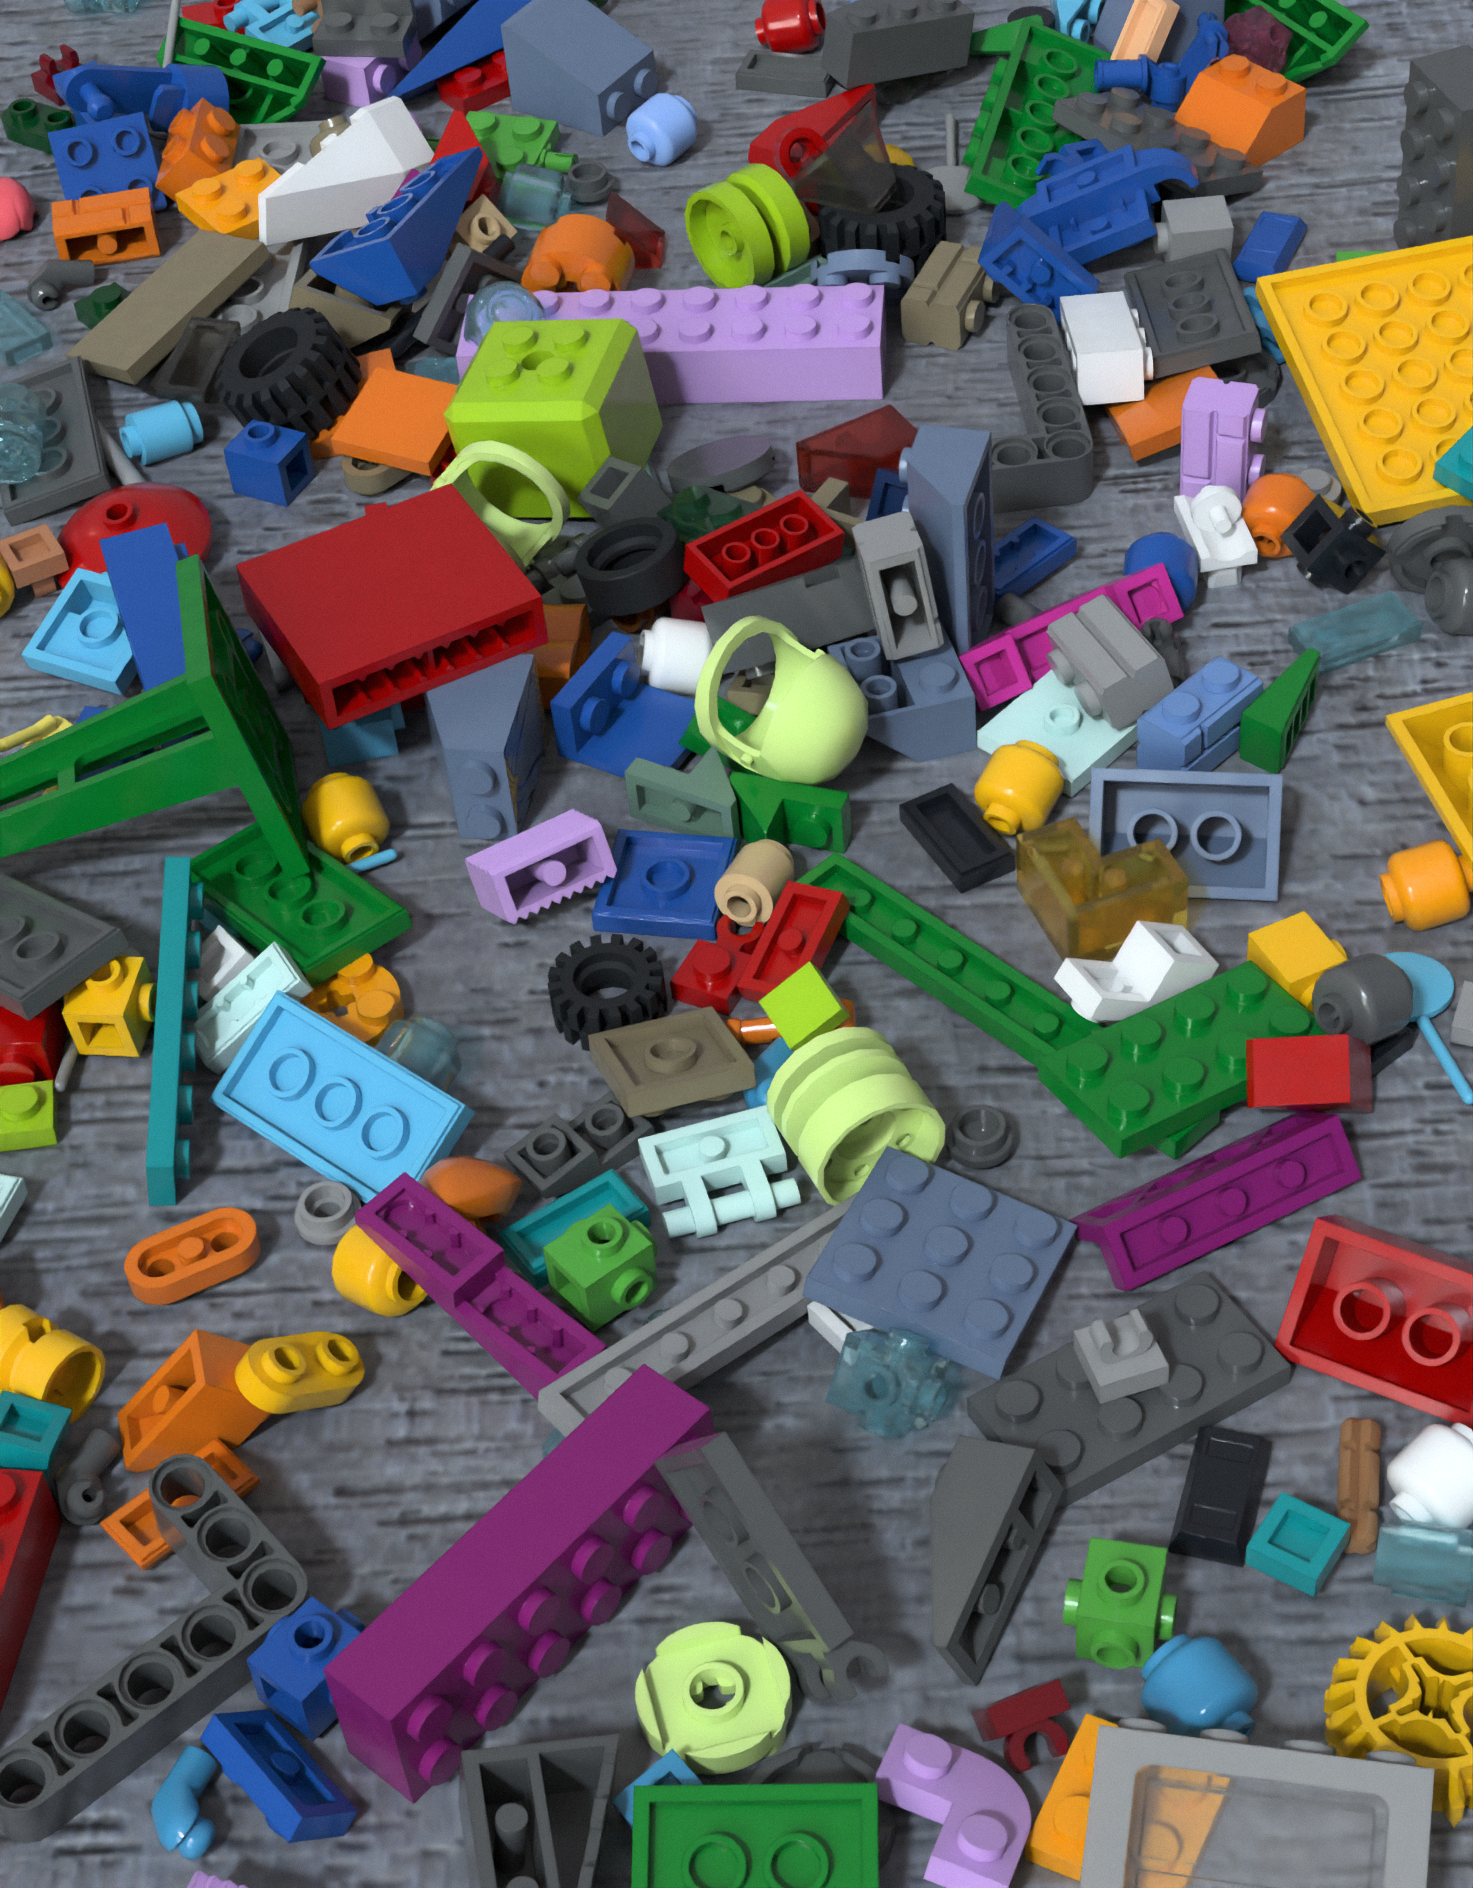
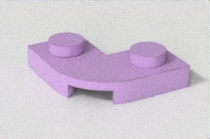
(973, 1799)

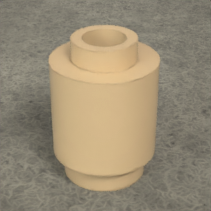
(754, 882)

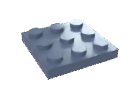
(941, 1261)

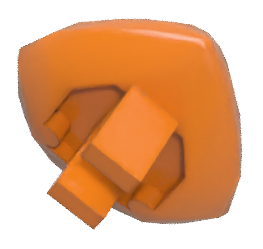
(473, 1188)

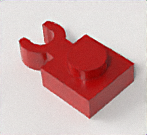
(713, 970)

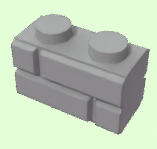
(898, 585)
(1108, 662)

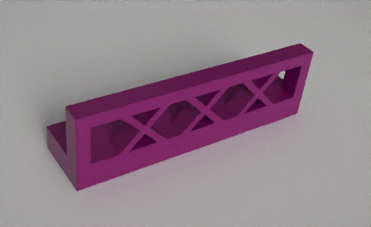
(1219, 1197)

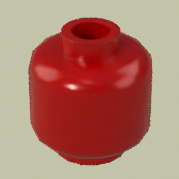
(791, 25)

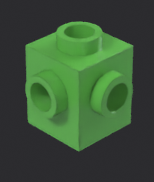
(602, 1266)
(1120, 1604)

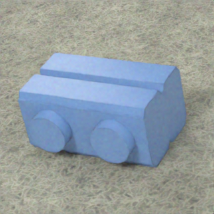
(1198, 720)

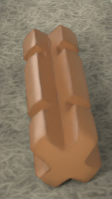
(1359, 1482)

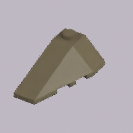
(349, 314)

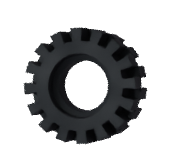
(600, 968)

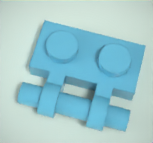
(278, 27)

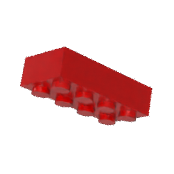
(764, 547)

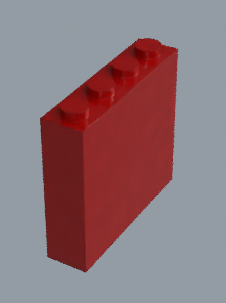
(392, 605)

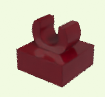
(43, 79)
(1022, 1715)

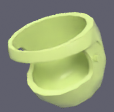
(517, 538)
(808, 722)

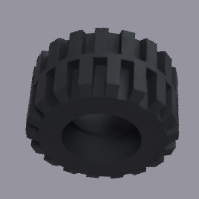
(906, 224)
(289, 373)

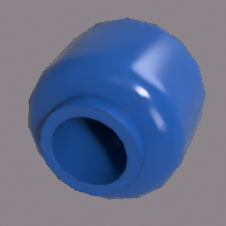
(1177, 556)

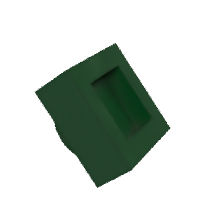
(99, 304)

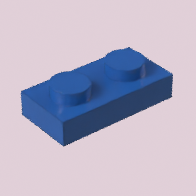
(278, 1776)

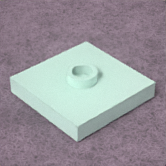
(1057, 721)

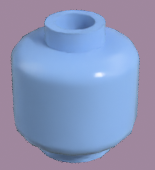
(661, 129)

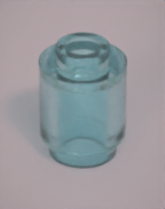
(1425, 1562)

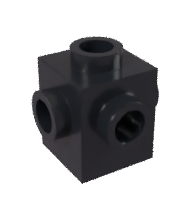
(1333, 544)

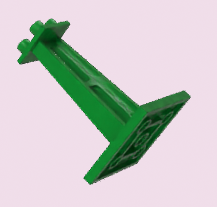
(216, 691)

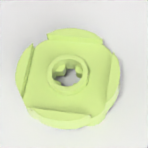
(723, 1737)

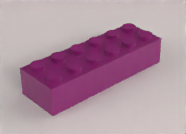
(517, 1589)

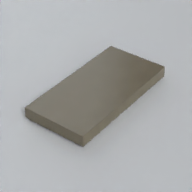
(158, 310)

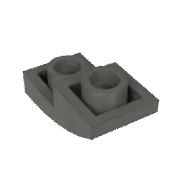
(566, 1156)

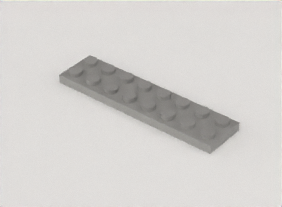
(272, 285)

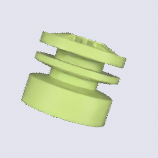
(844, 1104)

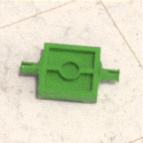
(516, 141)

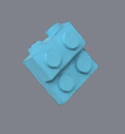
(84, 637)

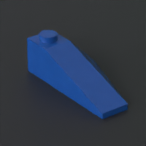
(468, 43)

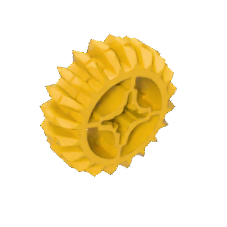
(1432, 1711)

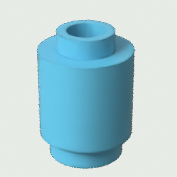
(161, 432)

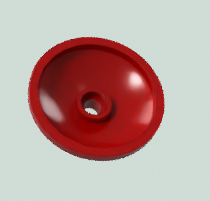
(132, 509)

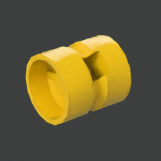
(48, 1361)

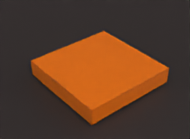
(397, 422)

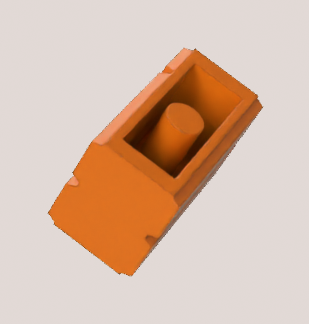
(107, 227)

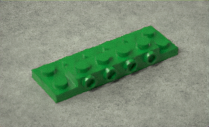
(1017, 112)

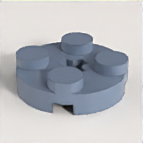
(865, 267)

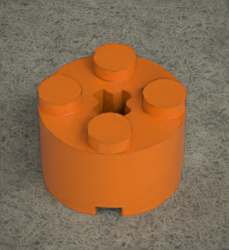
(578, 257)

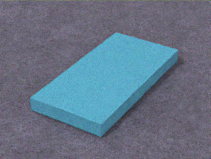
(337, 1101)

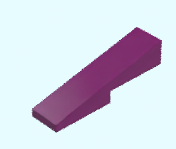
(473, 1285)

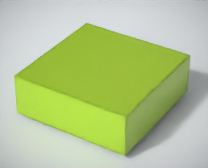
(804, 1007)

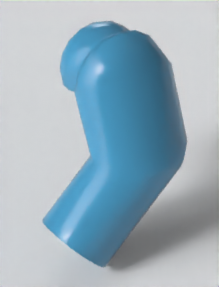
(176, 1805)

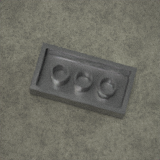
(1437, 150)

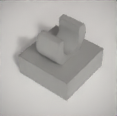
(1120, 1356)

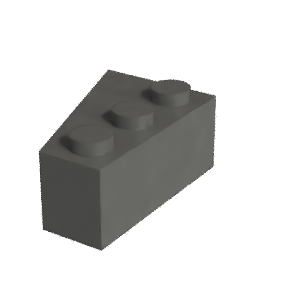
(895, 39)
(814, 606)
(537, 1811)

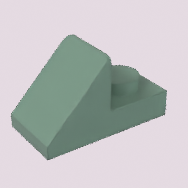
(682, 801)

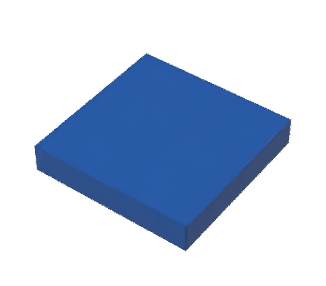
(664, 885)

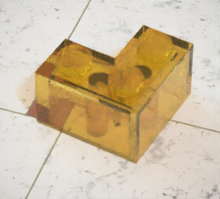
(1093, 900)

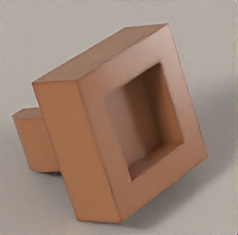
(34, 559)

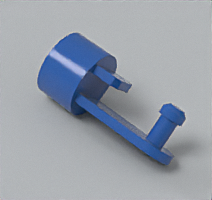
(135, 89)

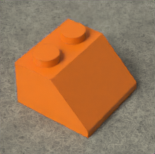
(1246, 108)

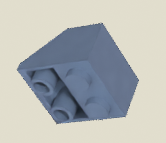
(915, 702)

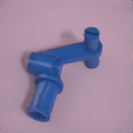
(1168, 81)

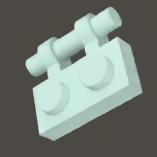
(712, 1157)

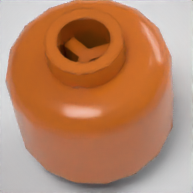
(1271, 508)

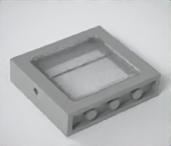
(1251, 1814)

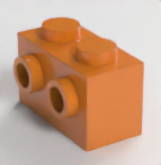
(197, 147)

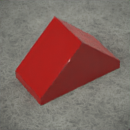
(1309, 1074)

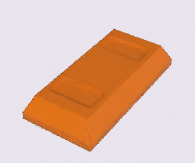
(134, 1523)

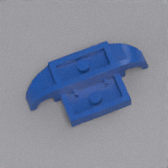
(1105, 200)

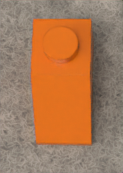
(188, 1404)

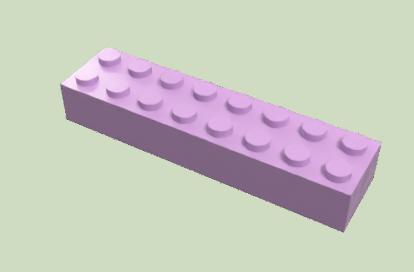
(743, 340)

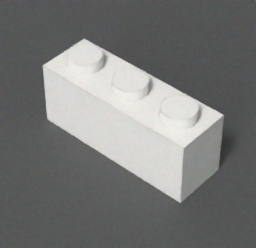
(1105, 348)

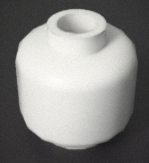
(674, 654)
(1435, 1477)

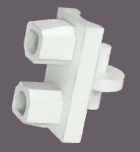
(1217, 533)

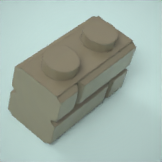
(947, 297)

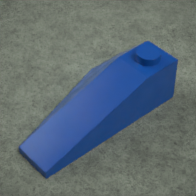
(405, 237)

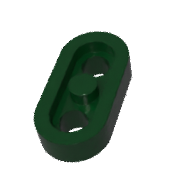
(30, 121)

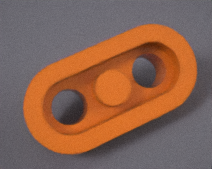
(192, 1256)

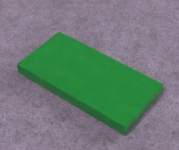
(317, 917)

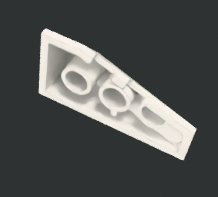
(346, 177)

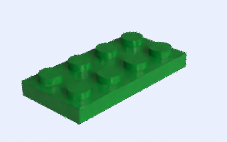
(1172, 1058)

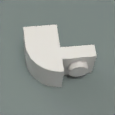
(1148, 969)

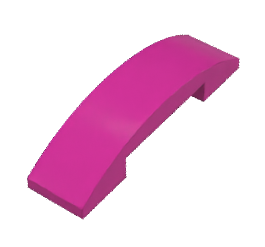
(1017, 656)

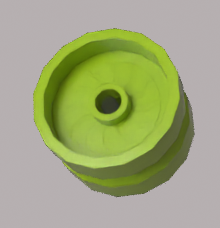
(747, 228)

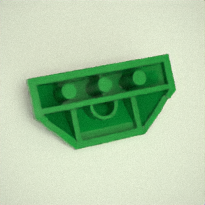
(1319, 28)
(262, 77)

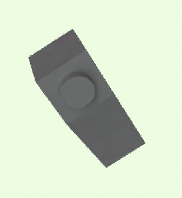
(984, 1533)

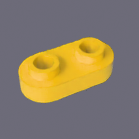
(299, 1372)

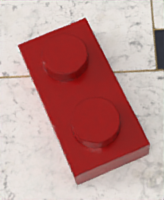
(477, 85)
(796, 933)

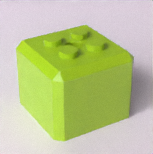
(562, 397)

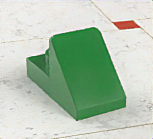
(792, 813)

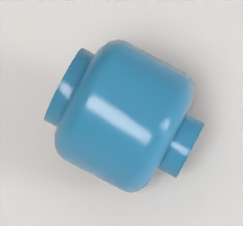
(1198, 1688)

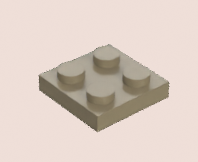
(671, 1062)

